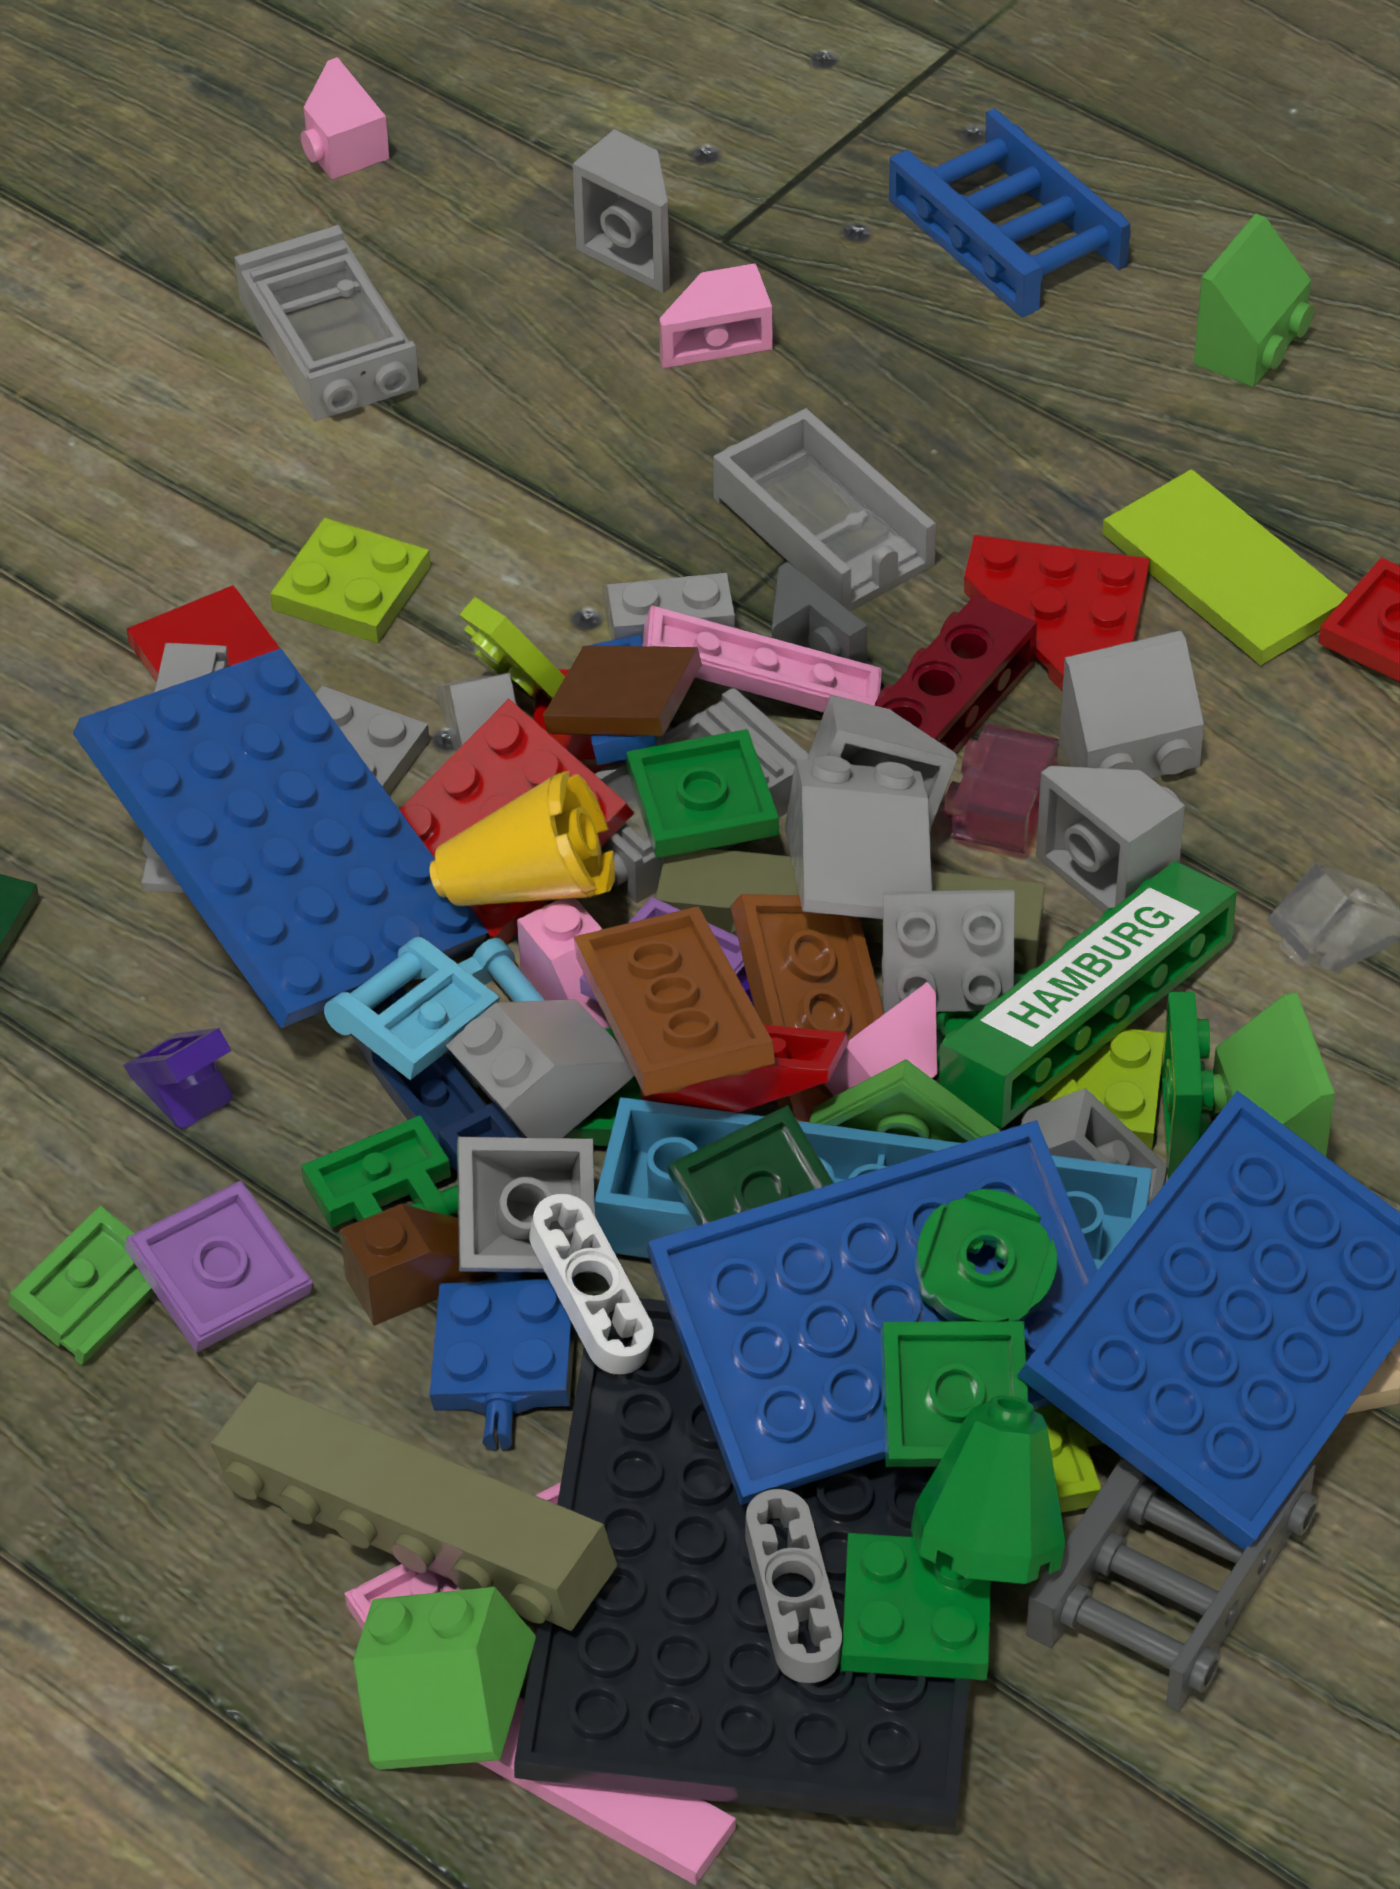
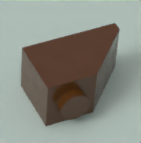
(402, 1259)

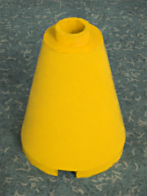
(529, 849)

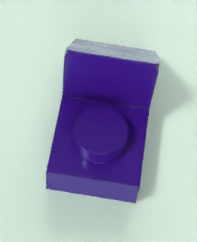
(183, 1075)

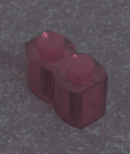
(1000, 788)

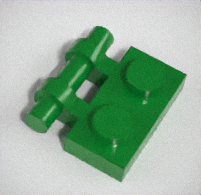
(379, 1171)

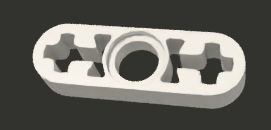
(586, 1311)

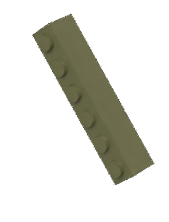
(720, 876)
(414, 1505)

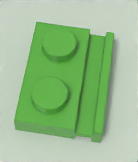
(84, 1287)

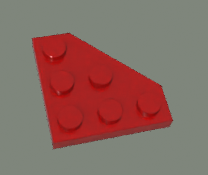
(1073, 594)

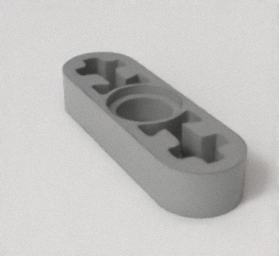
(786, 1612)

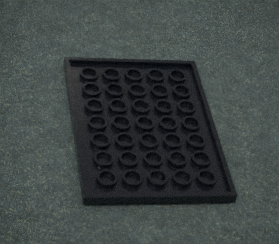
(674, 1660)

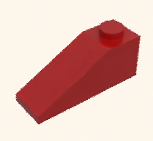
(801, 1062)

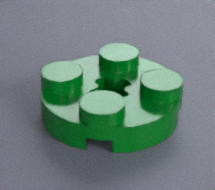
(964, 1226)

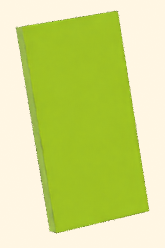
(1225, 566)

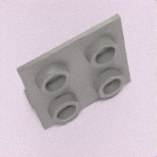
(952, 942)

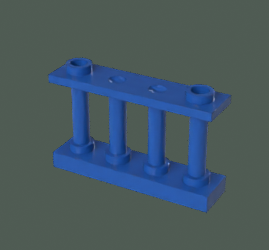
(991, 249)

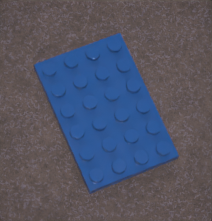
(275, 831)
(793, 1295)
(1232, 1321)

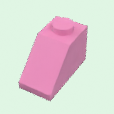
(343, 124)
(717, 318)
(550, 953)
(898, 1035)

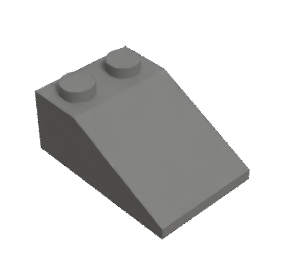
(857, 834)

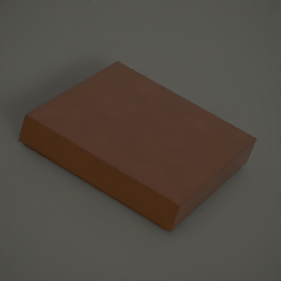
(622, 690)

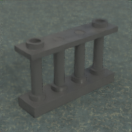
(1100, 1548)

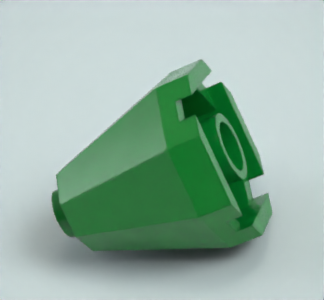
(994, 1497)

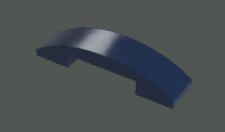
(439, 1097)

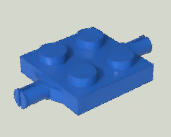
(501, 1351)

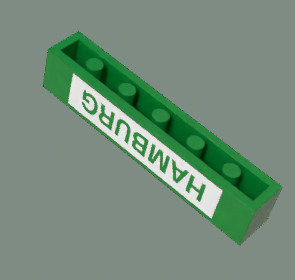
(1087, 993)

